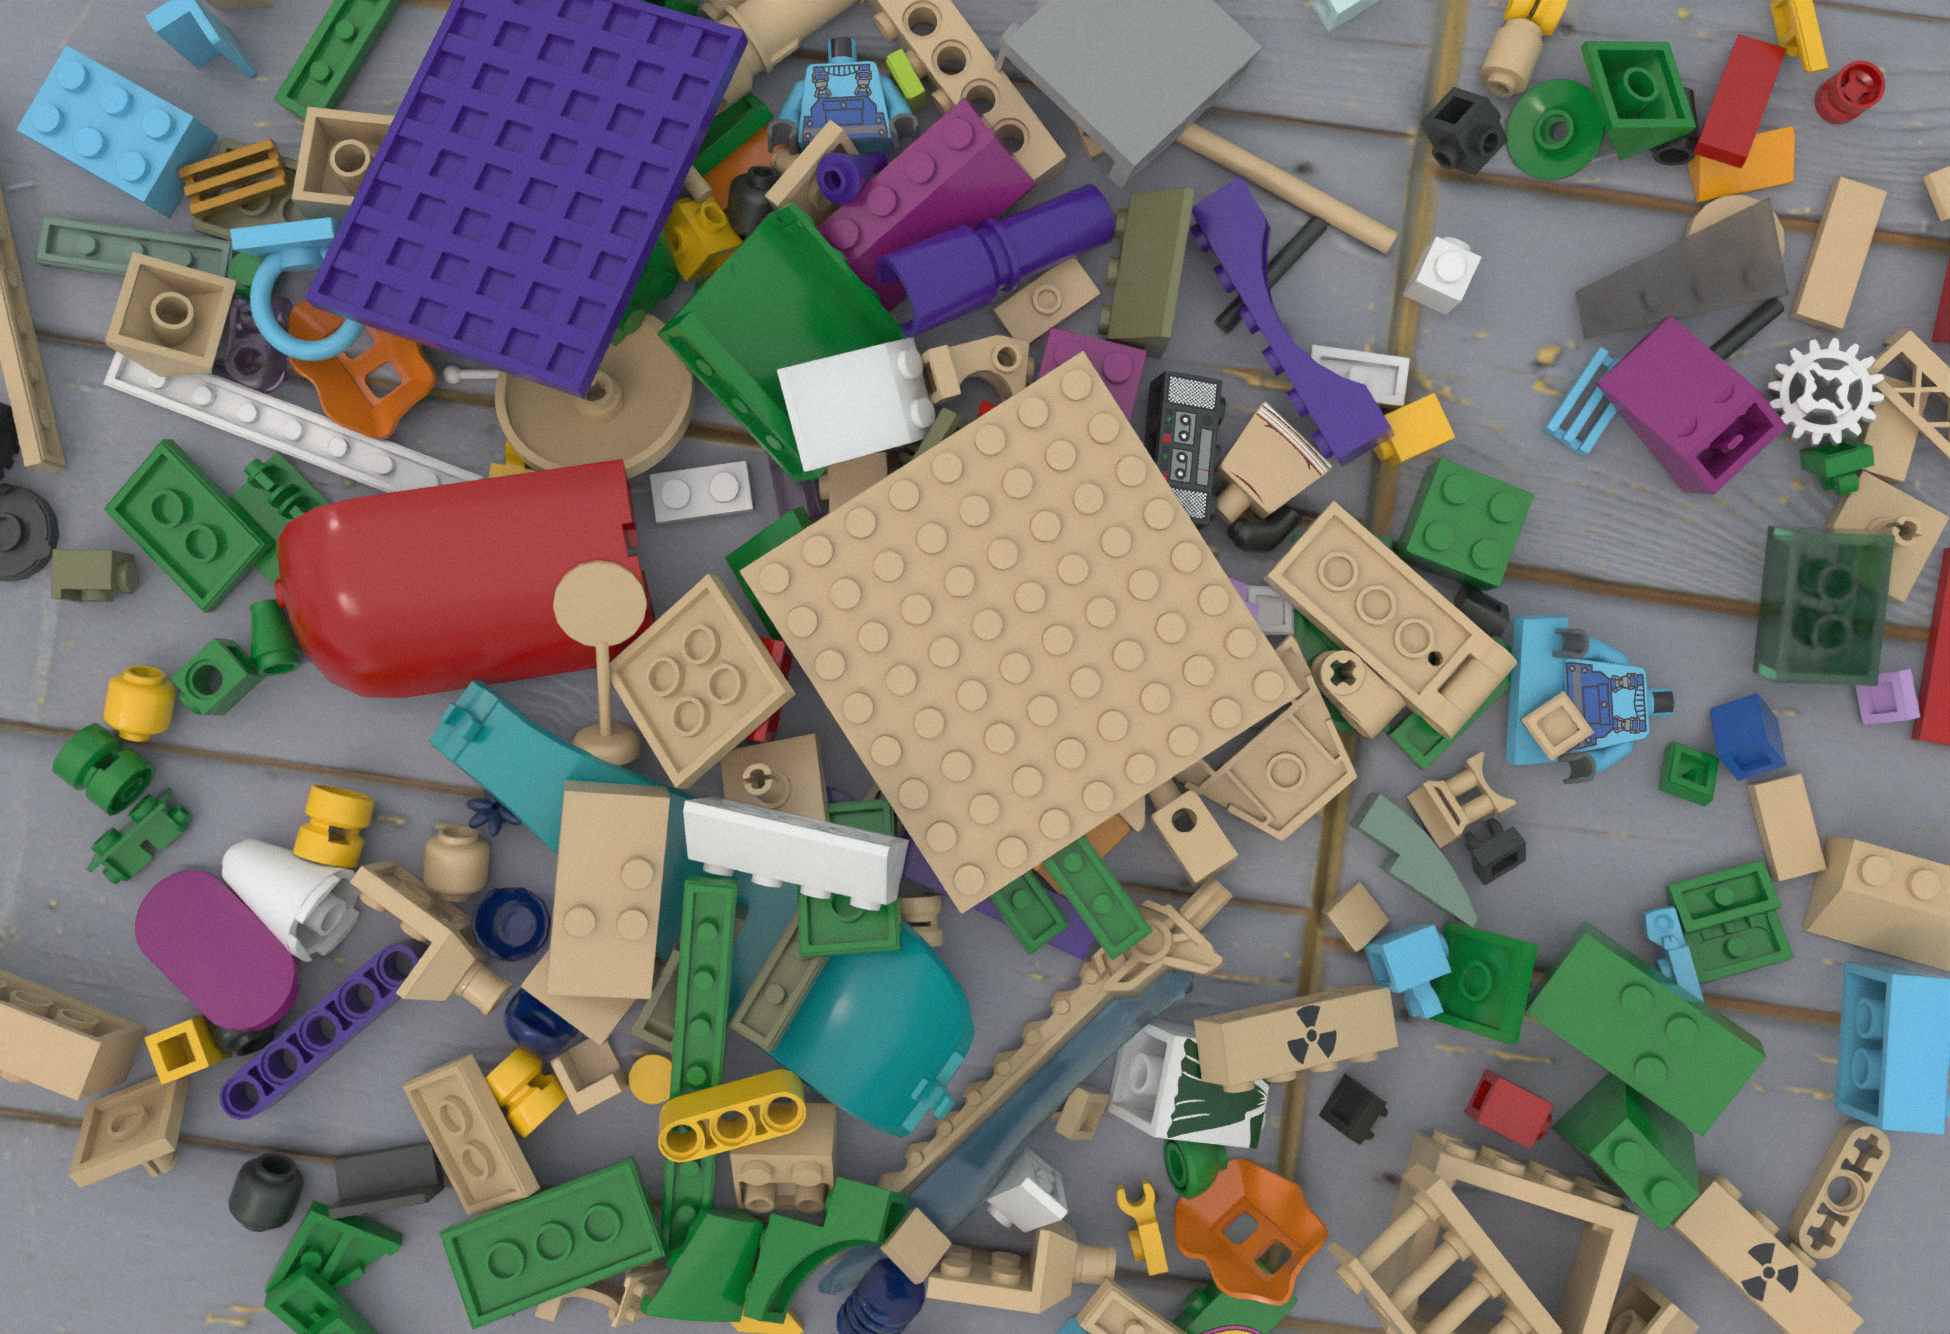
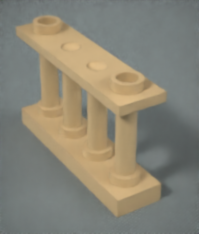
(1461, 1241)

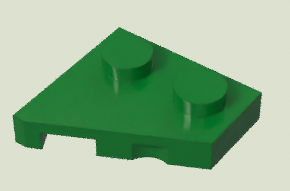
(334, 1247)

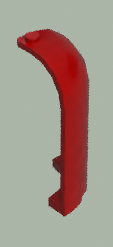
(453, 579)

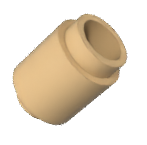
(1512, 57)

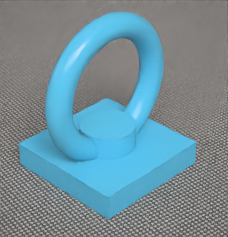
(291, 248)

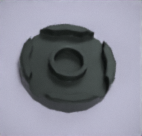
(26, 533)

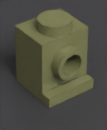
(92, 575)

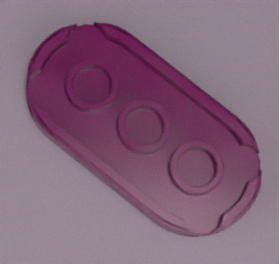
(217, 951)

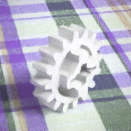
(1839, 411)

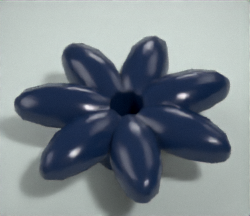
(490, 811)

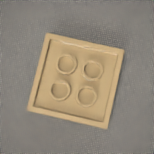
(698, 681)

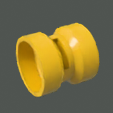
(1544, 13)

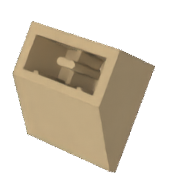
(789, 1169)

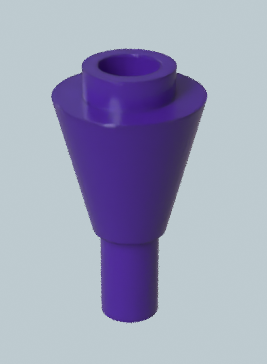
(844, 175)

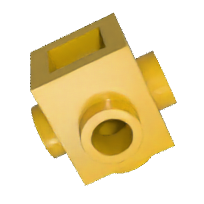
(699, 237)

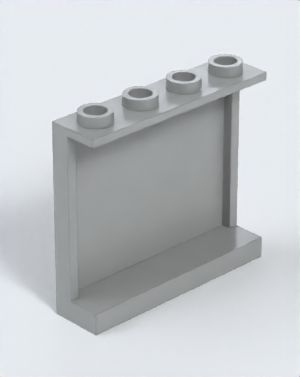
(1130, 68)

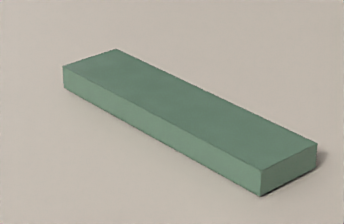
(109, 247)

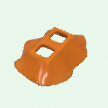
(343, 380)
(1282, 1218)

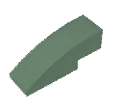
(1413, 857)

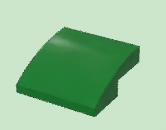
(1730, 921)

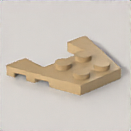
(1285, 767)

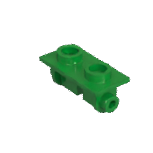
(123, 849)

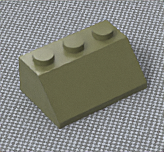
(1147, 269)

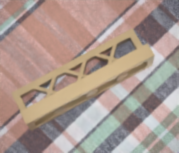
(1925, 368)

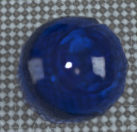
(510, 924)
(536, 1025)

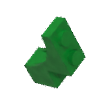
(795, 1248)

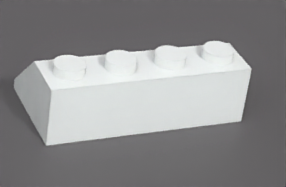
(794, 850)

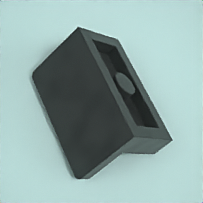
(386, 1179)

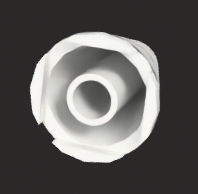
(294, 897)

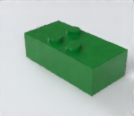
(1645, 1028)

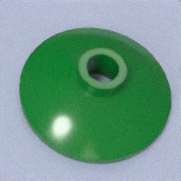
(1533, 126)

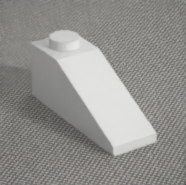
(1028, 1194)

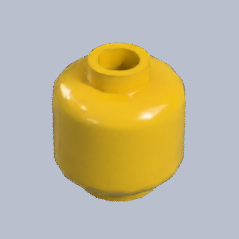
(140, 702)

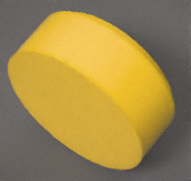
(651, 1077)

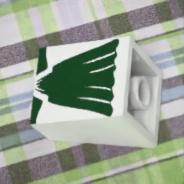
(1163, 1093)

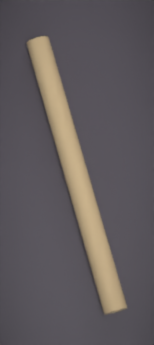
(1288, 187)

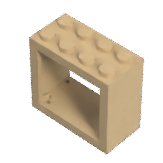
(1600, 1250)

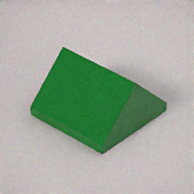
(1638, 93)

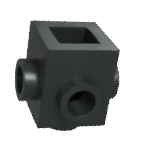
(1464, 131)

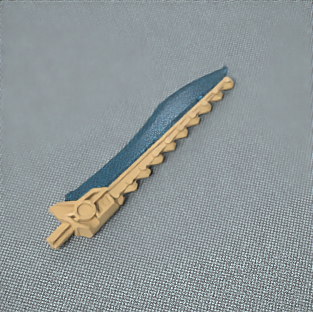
(1152, 970)

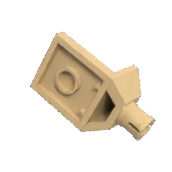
(453, 960)
(1030, 1286)

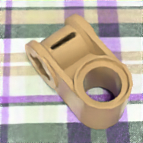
(1362, 697)

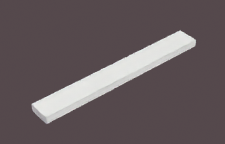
(285, 428)

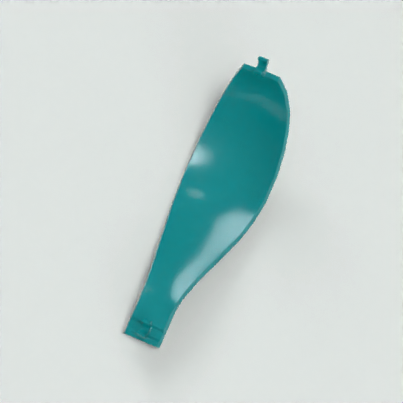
(874, 1029)

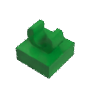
(1838, 464)

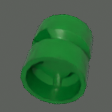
(98, 763)

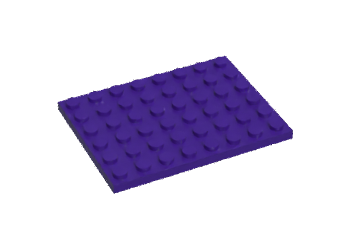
(529, 181)

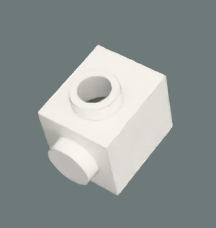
(1442, 274)

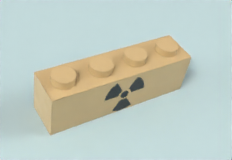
(1295, 1035)
(1760, 1266)

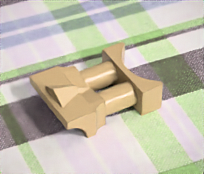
(1441, 812)

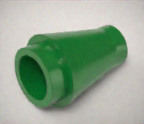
(272, 640)

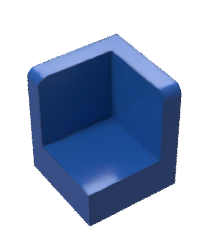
(1747, 737)

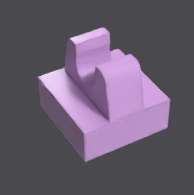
(1890, 700)

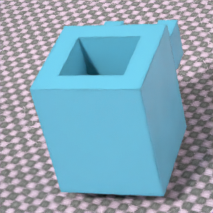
(1408, 962)

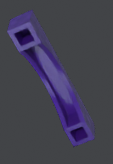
(1341, 408)

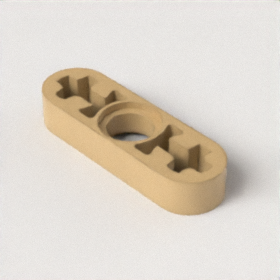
(1861, 1185)

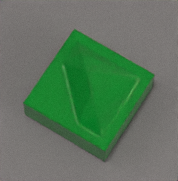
(1688, 773)

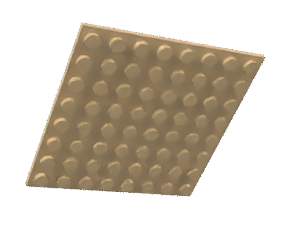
(1021, 632)

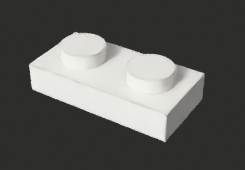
(1381, 373)
(702, 492)

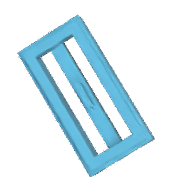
(1568, 438)

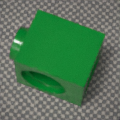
(237, 678)

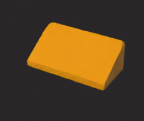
(1767, 166)

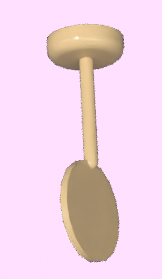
(601, 608)

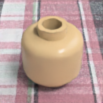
(456, 863)

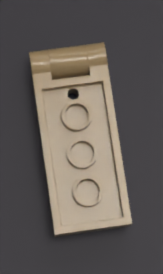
(1390, 619)

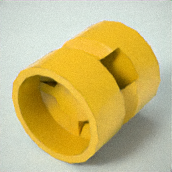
(336, 808)
(525, 1091)

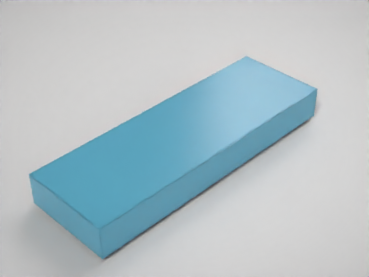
(1533, 680)

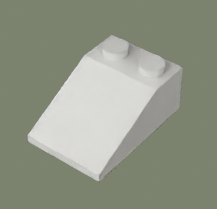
(857, 403)

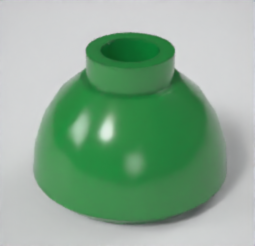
(1193, 1165)

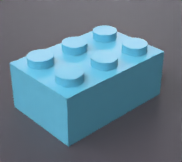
(116, 130)
(1894, 1048)

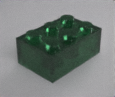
(1823, 605)

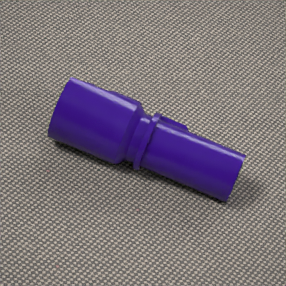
(967, 267)

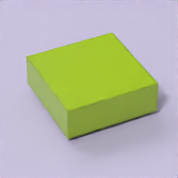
(905, 78)

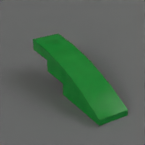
(314, 1306)

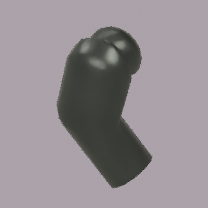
(1263, 536)

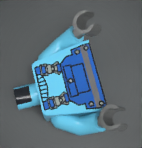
(849, 95)
(1610, 699)

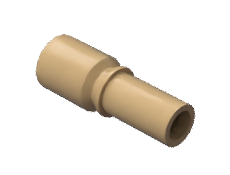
(772, 34)

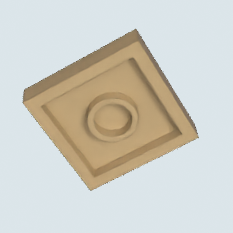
(798, 173)
(1893, 512)
(779, 776)
(130, 1130)

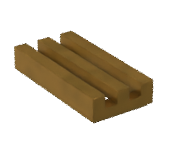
(228, 161)

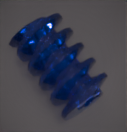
(881, 1302)

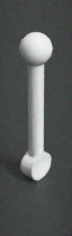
(453, 374)

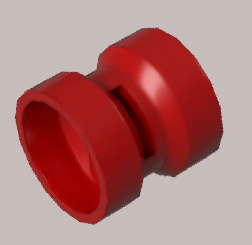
(1857, 82)

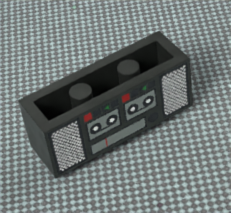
(1183, 438)

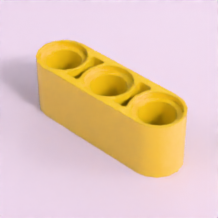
(716, 1134)

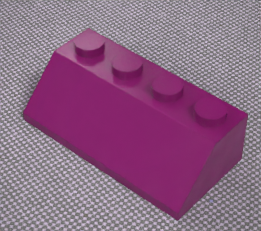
(942, 180)

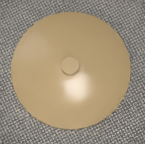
(630, 411)

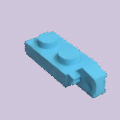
(1664, 929)

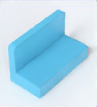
(197, 34)

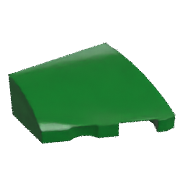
(709, 1269)

